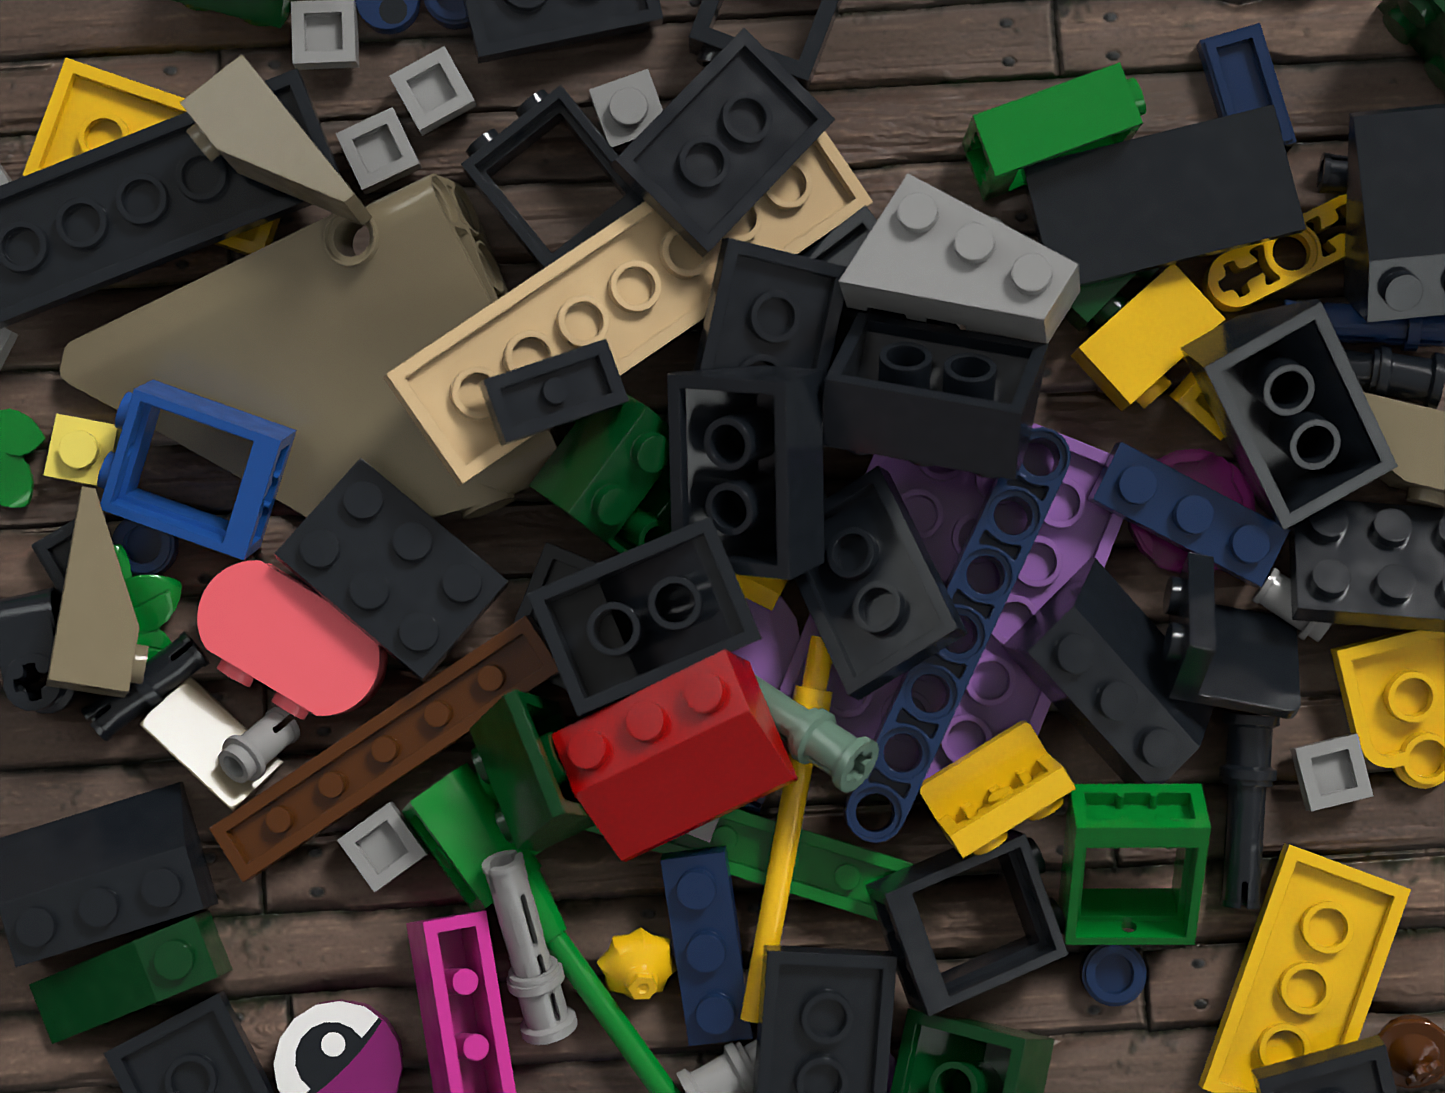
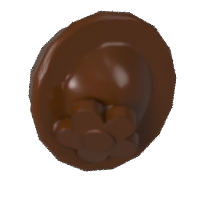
(1414, 1050)

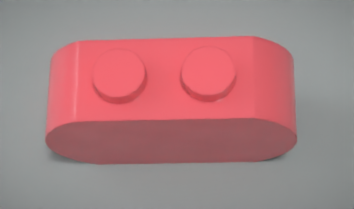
(289, 640)

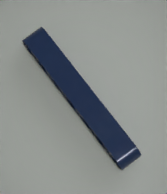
(982, 613)

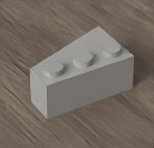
(960, 268)

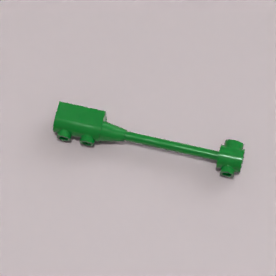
(460, 832)

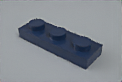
(1188, 514)
(706, 944)

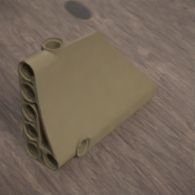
(307, 343)

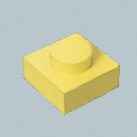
(79, 449)

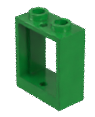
(1051, 124)
(1134, 819)

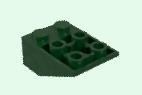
(613, 476)

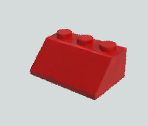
(675, 755)

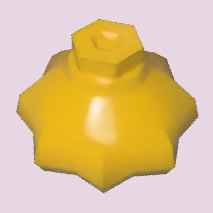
(637, 964)

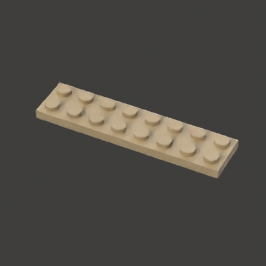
(622, 285)

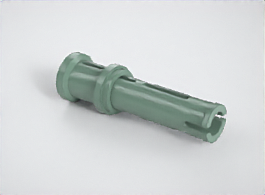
(818, 740)

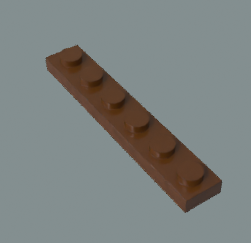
(383, 749)

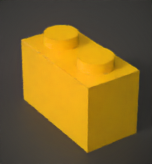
(1146, 339)

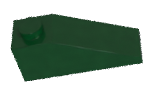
(131, 977)

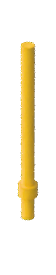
(787, 831)

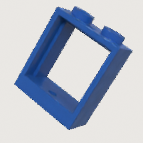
(257, 491)

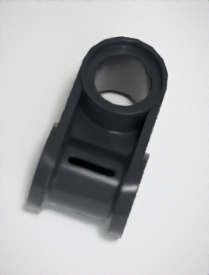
(26, 650)

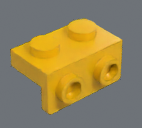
(995, 790)

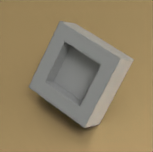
(324, 34)
(433, 90)
(626, 107)
(378, 151)
(1331, 772)
(383, 846)

